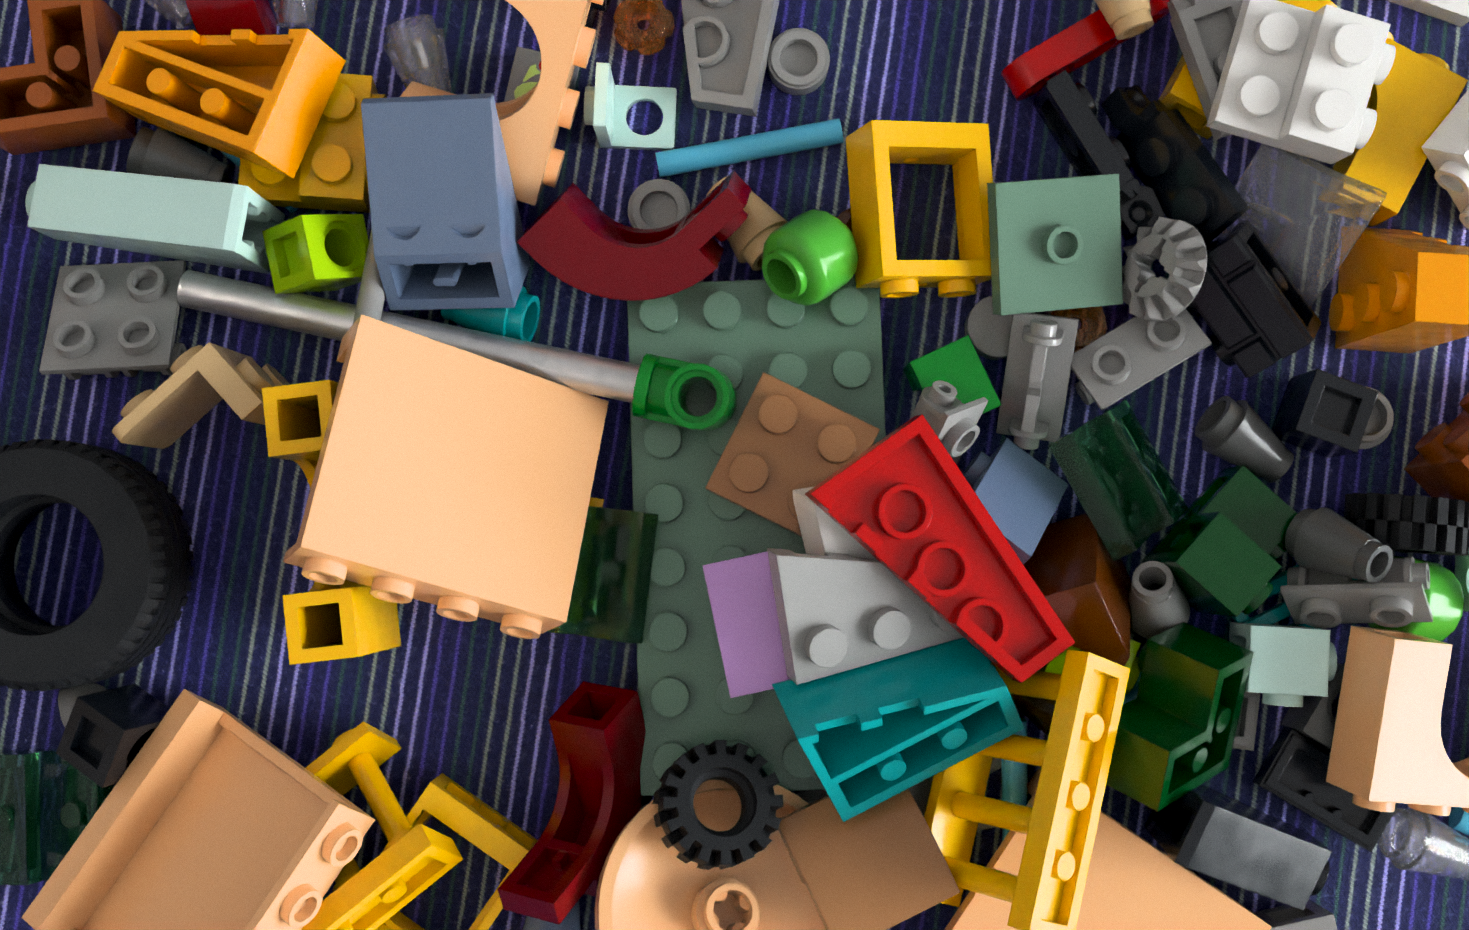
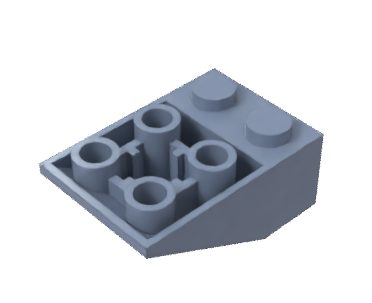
(442, 203)

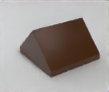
(1084, 587)

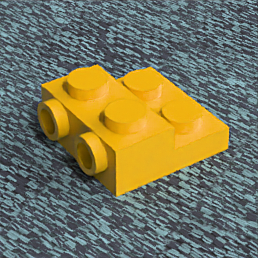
(334, 163)

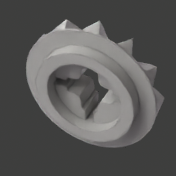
(1184, 257)

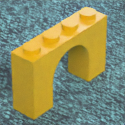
(1408, 110)
(327, 619)

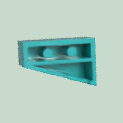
(898, 721)

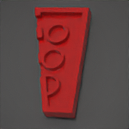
(937, 537)

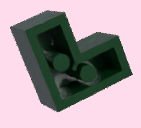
(1227, 544)
(1182, 715)

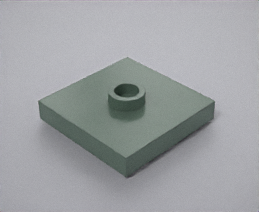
(1055, 244)

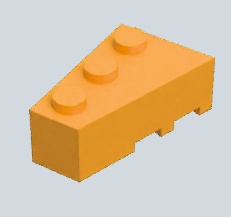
(226, 91)
(1401, 293)

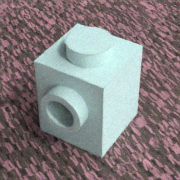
(1286, 661)

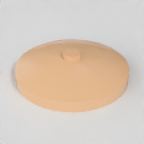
(654, 890)

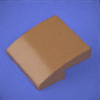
(870, 866)

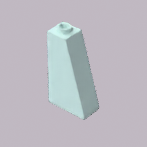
(153, 215)

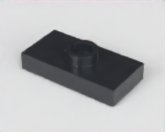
(1298, 773)

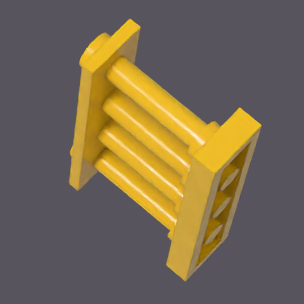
(1066, 800)
(412, 855)

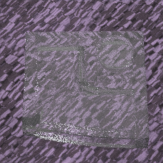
(1305, 214)

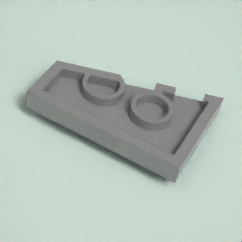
(728, 52)
(846, 614)

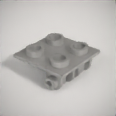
(114, 320)

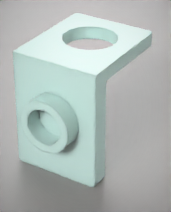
(608, 106)

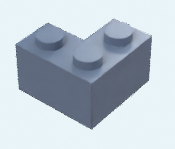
(1016, 494)

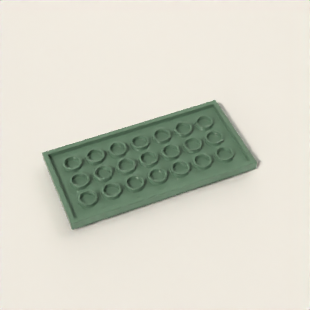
(741, 331)

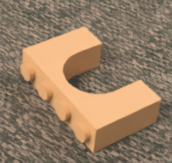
(534, 119)
(1389, 725)

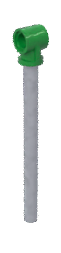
(654, 387)

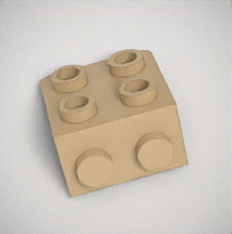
(198, 384)

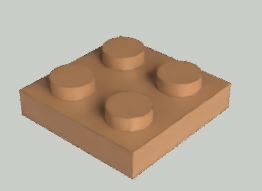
(785, 445)

